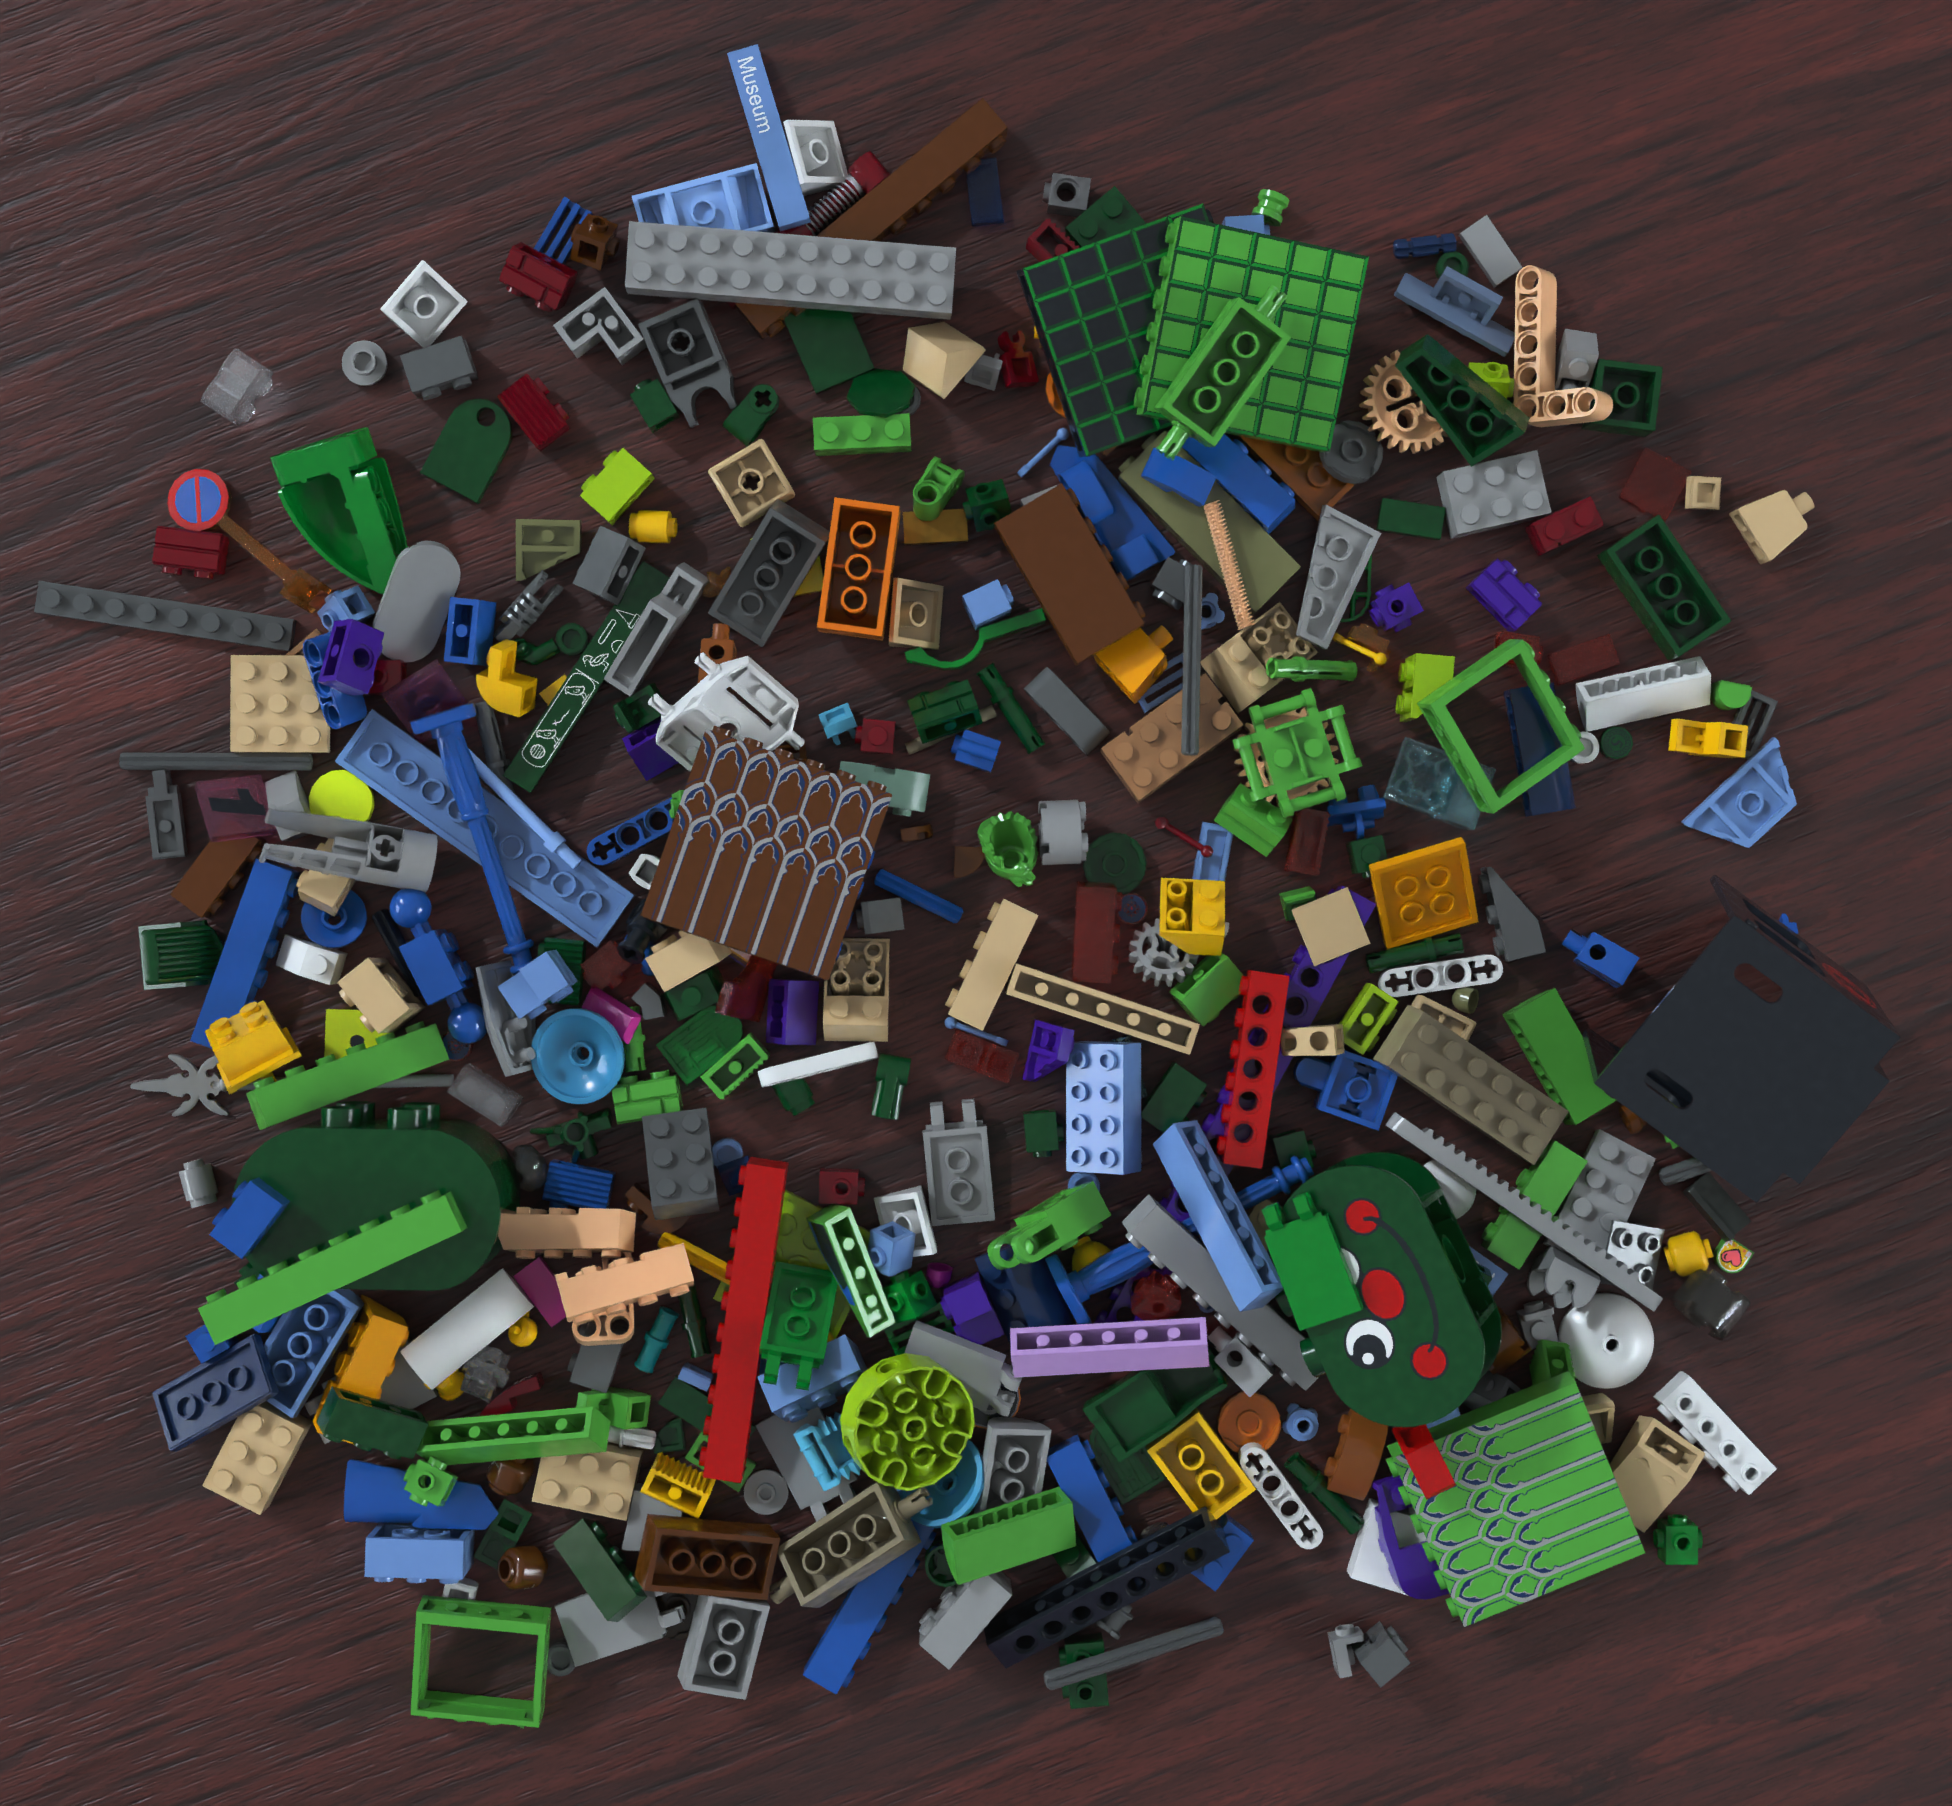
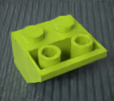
(1421, 677)

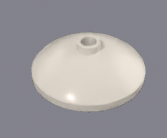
(1590, 1329)

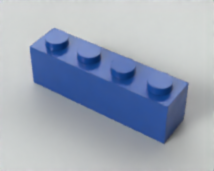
(1245, 480)
(1092, 1505)

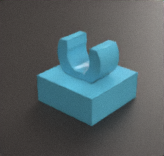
(838, 721)

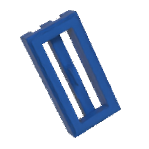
(553, 224)

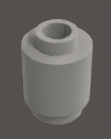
(198, 1183)

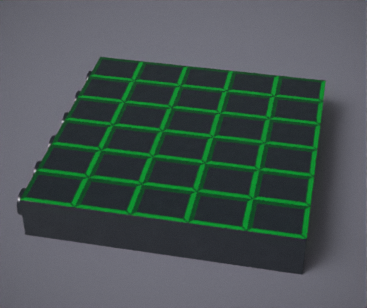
(1094, 326)

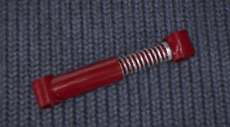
(862, 178)

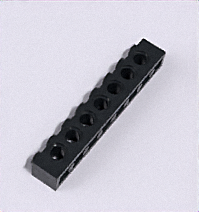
(1106, 1587)

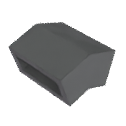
(651, 1001)

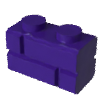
(1505, 594)

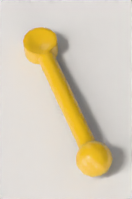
(1379, 658)

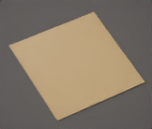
(1330, 926)

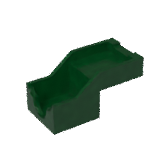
(1151, 1404)

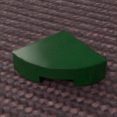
(671, 1437)

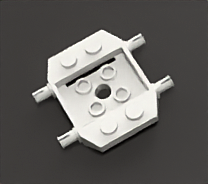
(712, 705)

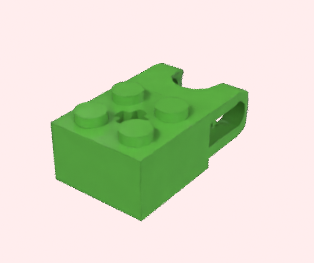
(1051, 1226)

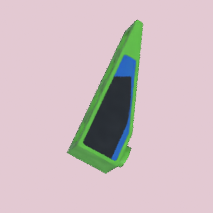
(851, 1266)

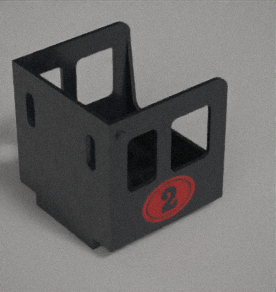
(1746, 1077)

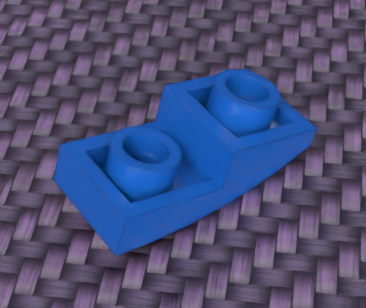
(1179, 476)

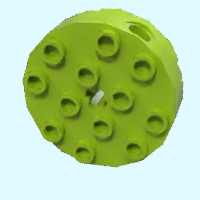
(907, 1421)

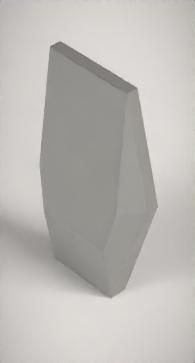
(508, 1034)

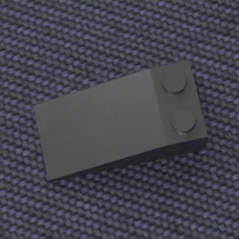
(769, 572)

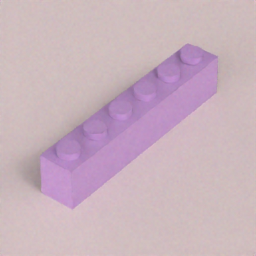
(1109, 1347)

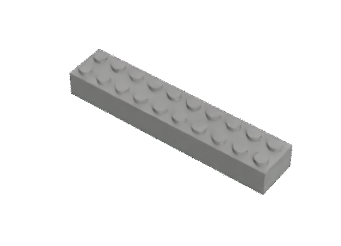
(790, 270)

